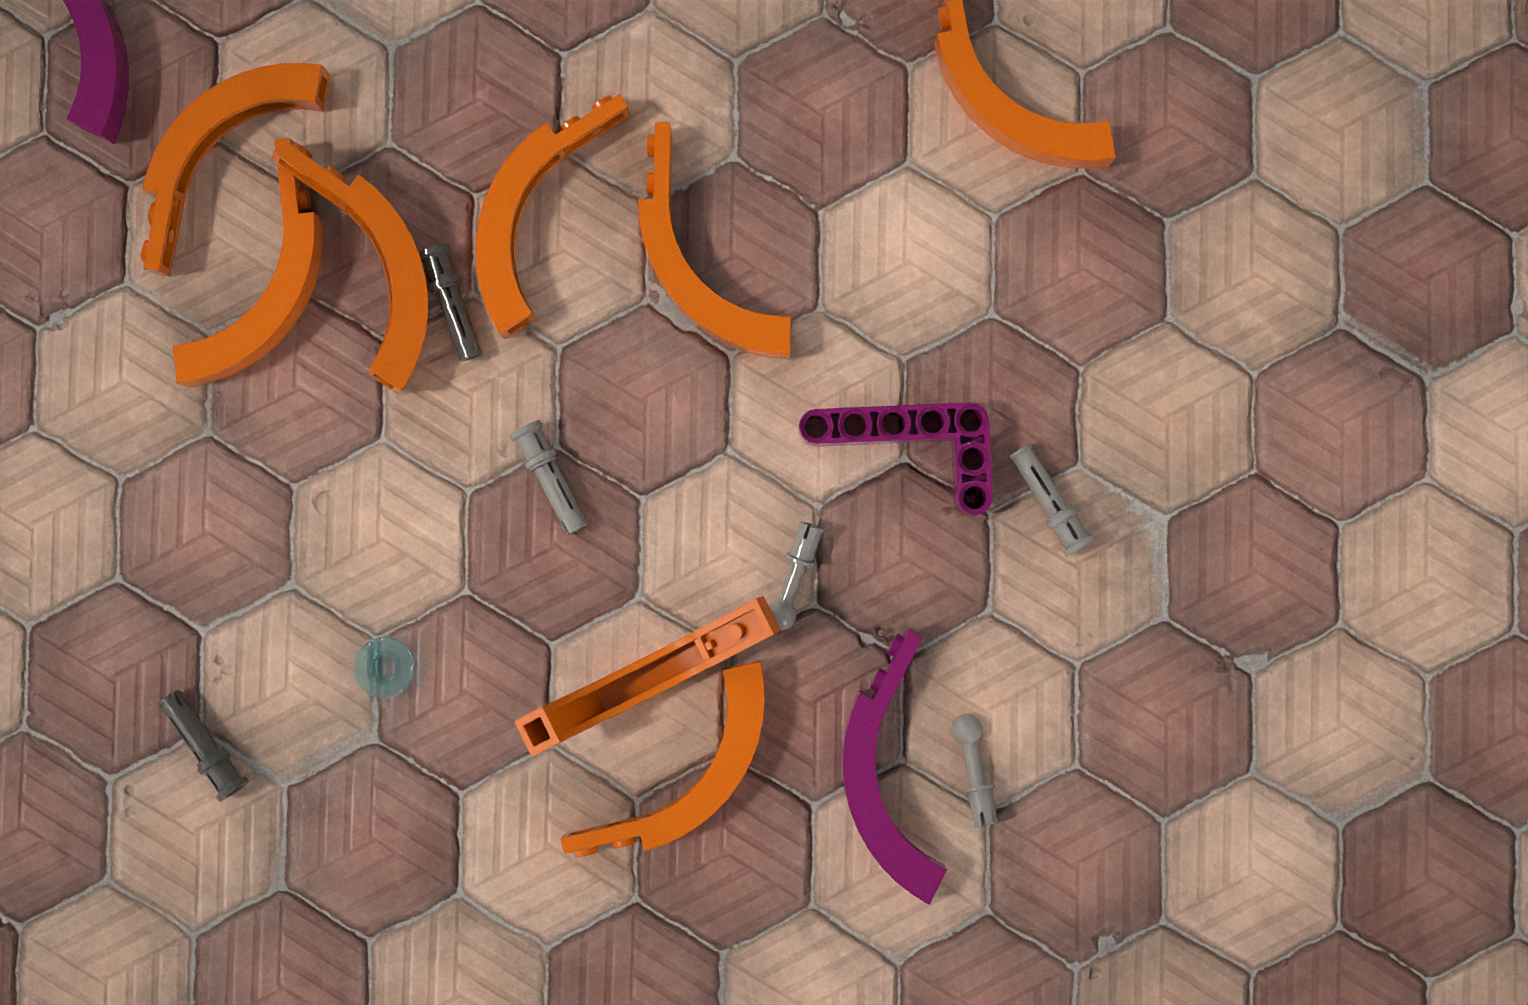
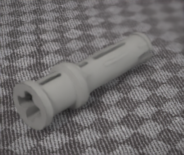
(1025, 460)
(542, 461)

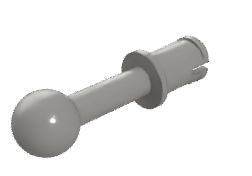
(801, 556)
(967, 731)

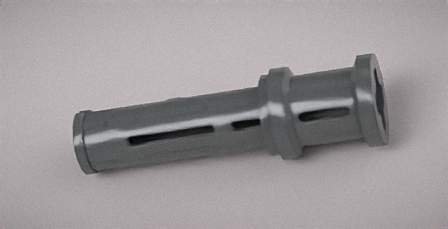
(439, 285)
(211, 759)

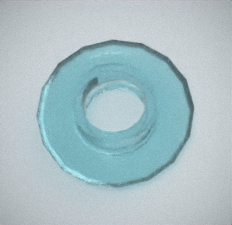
(366, 674)

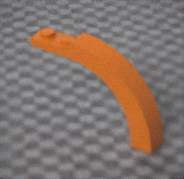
(1003, 119)
(199, 129)
(508, 197)
(396, 252)
(277, 308)
(722, 320)
(647, 676)
(740, 738)

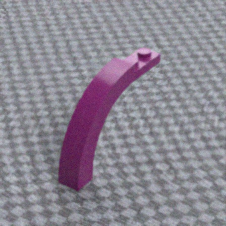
(104, 70)
(890, 848)

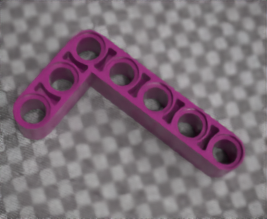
(912, 433)

